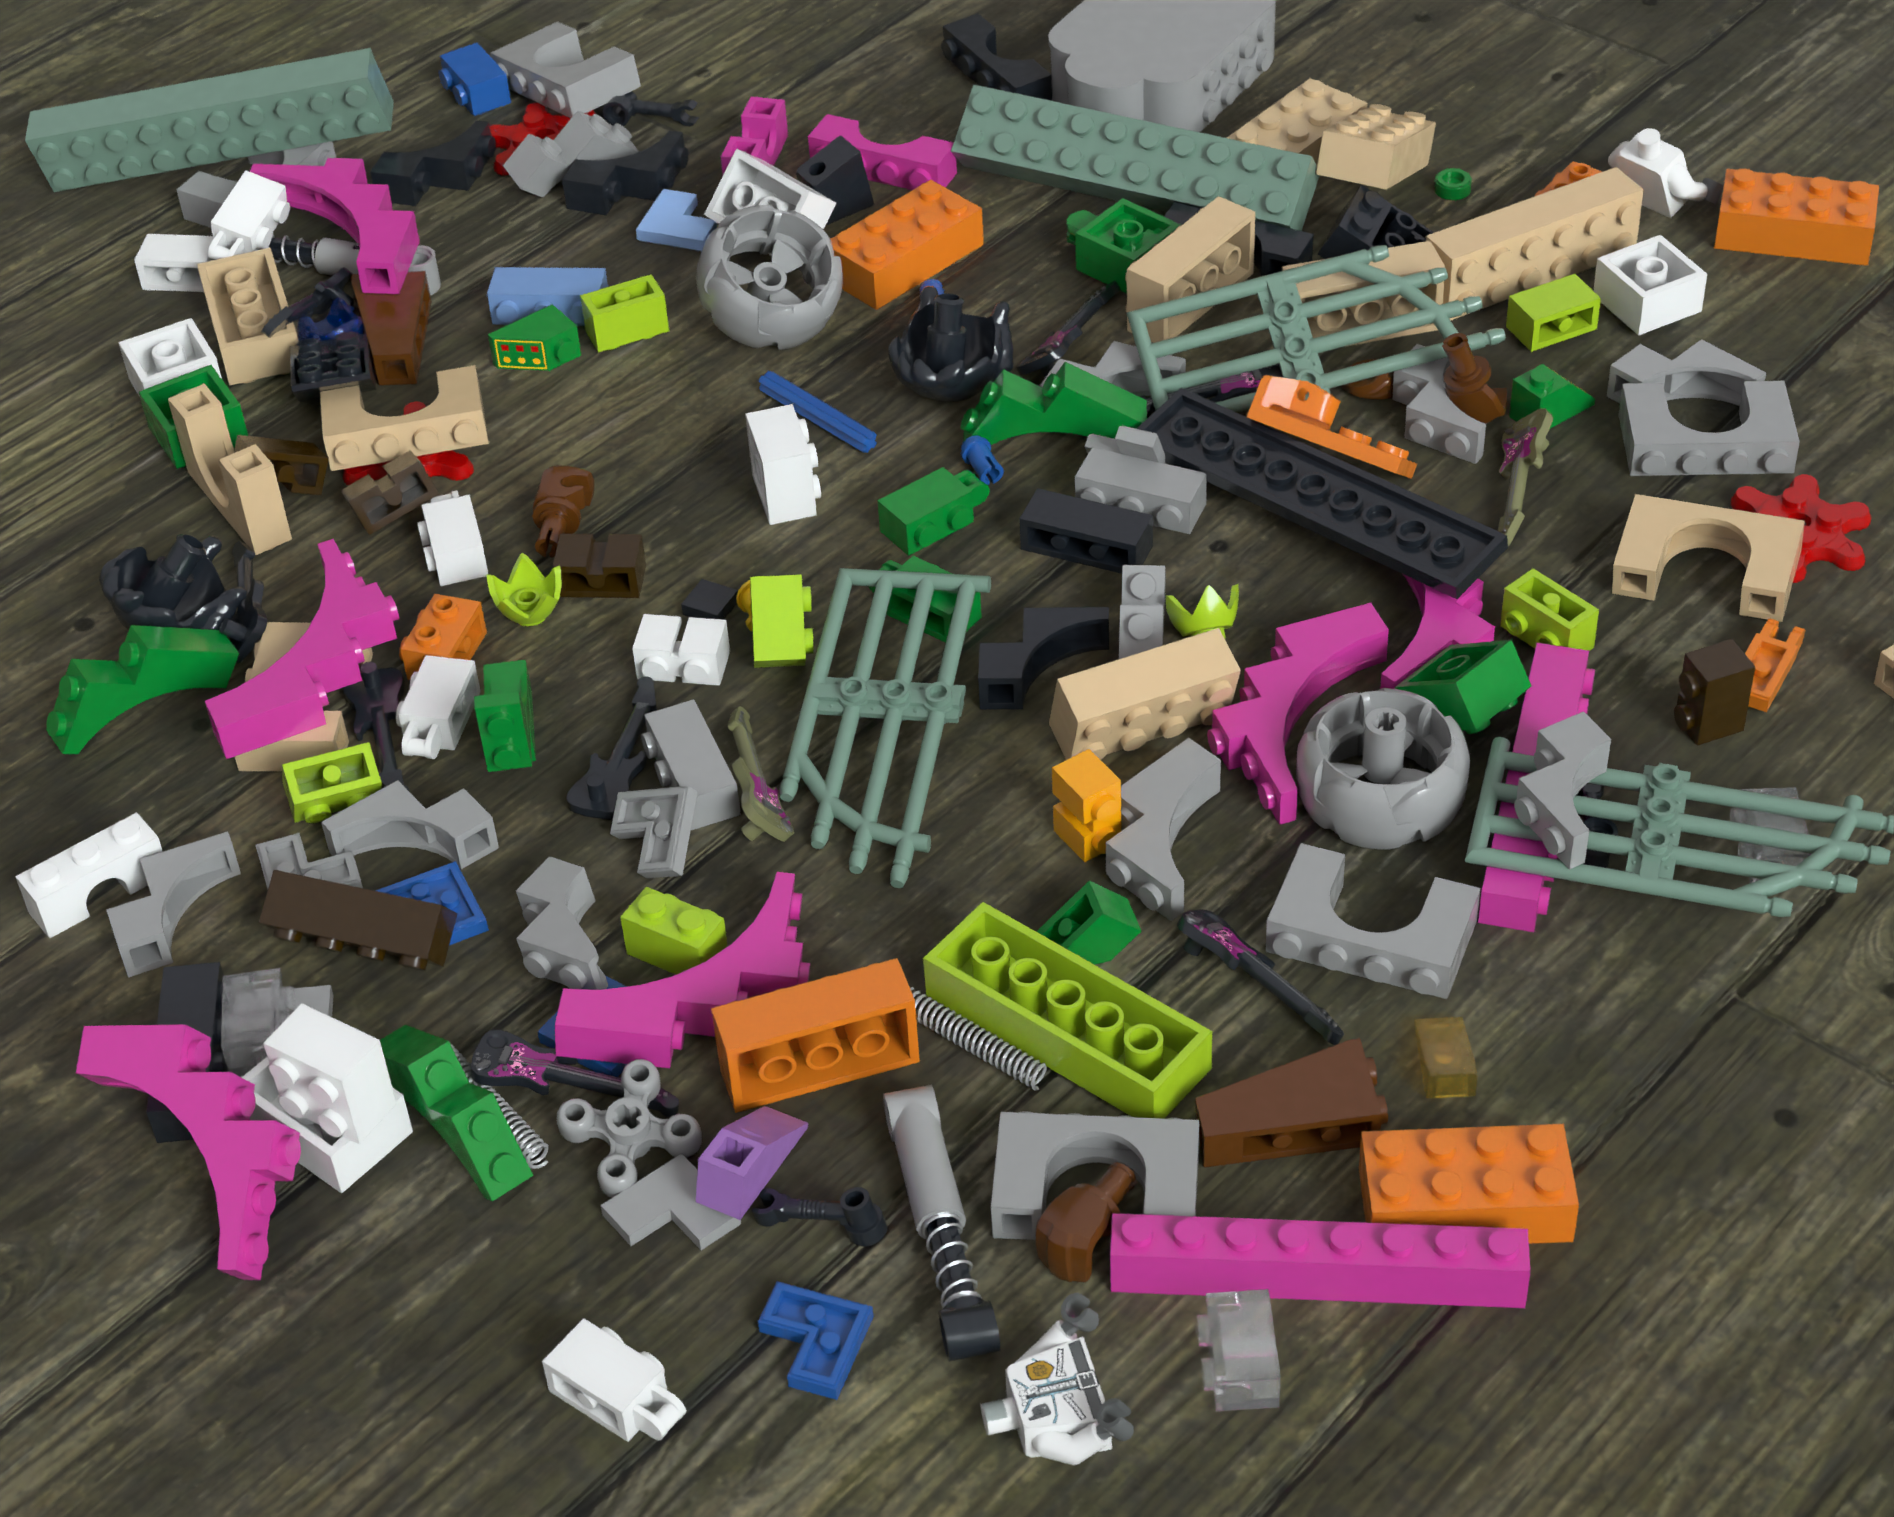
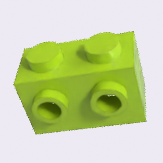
(1553, 312)
(624, 313)
(1548, 613)
(779, 621)
(330, 782)
(671, 932)

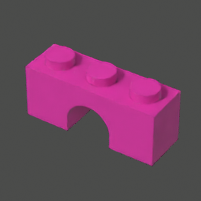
(762, 131)

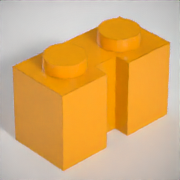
(1088, 804)

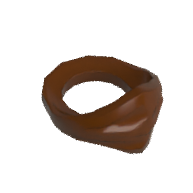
(1376, 388)

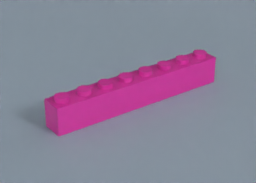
(1557, 685)
(1321, 1260)

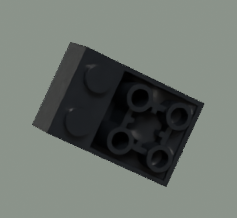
(1371, 222)
(331, 365)

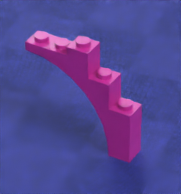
(362, 209)
(1443, 624)
(326, 658)
(1275, 694)
(654, 1016)
(216, 1109)

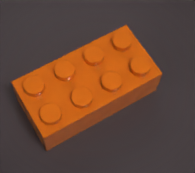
(1797, 216)
(907, 243)
(816, 1035)
(1472, 1179)

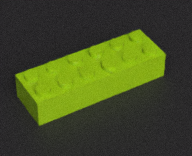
(1068, 1014)

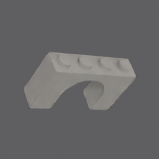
(553, 72)
(206, 193)
(1662, 446)
(1414, 957)
(1042, 1146)

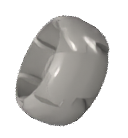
(766, 310)
(1384, 730)

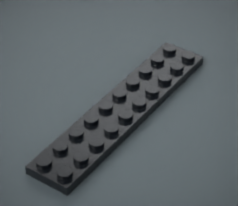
(1325, 494)

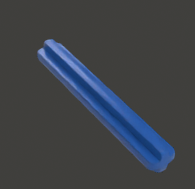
(818, 411)

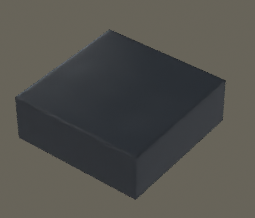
(709, 601)

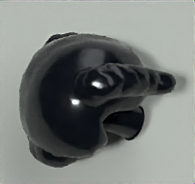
(951, 352)
(172, 590)

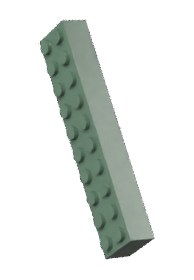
(210, 120)
(1130, 158)

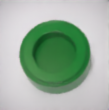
(1453, 184)

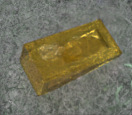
(1446, 1057)

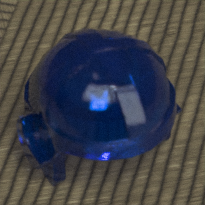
(338, 321)

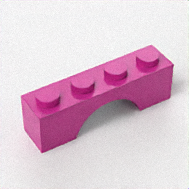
(896, 165)

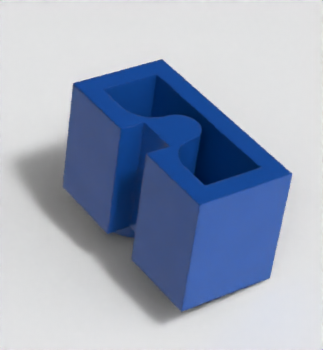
(474, 79)

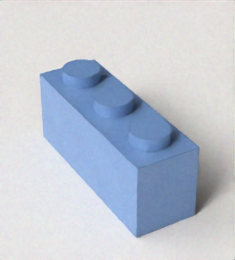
(524, 290)

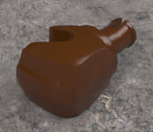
(1467, 379)
(558, 502)
(1078, 1220)

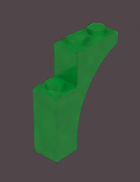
(1066, 404)
(148, 666)
(506, 716)
(461, 1112)

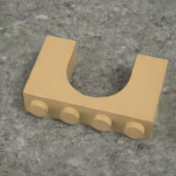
(447, 424)
(237, 483)
(1666, 527)
(274, 644)

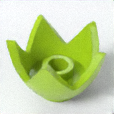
(528, 594)
(1208, 615)

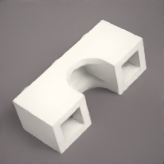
(60, 885)

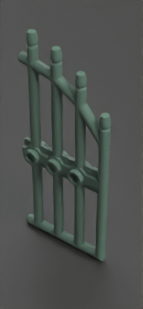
(1289, 330)
(889, 700)
(1657, 832)

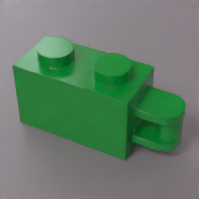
(930, 508)
(941, 605)

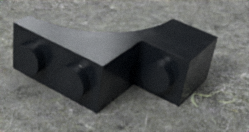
(443, 166)
(598, 184)
(1048, 637)

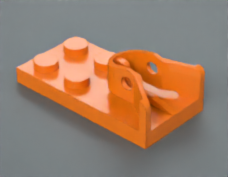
(1283, 406)

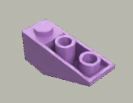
(745, 1159)

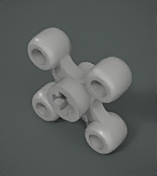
(629, 1127)

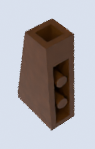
(396, 327)
(1293, 1109)

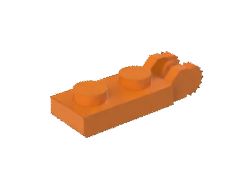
(1771, 662)

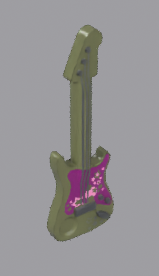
(1522, 448)
(758, 800)

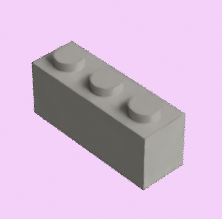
(1163, 490)
(691, 758)

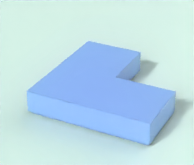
(671, 222)

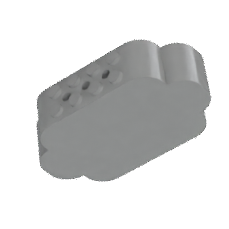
(1161, 57)

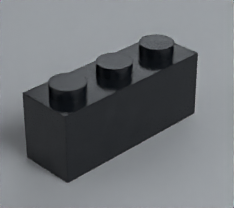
(1085, 531)

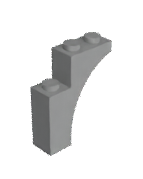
(1151, 815)

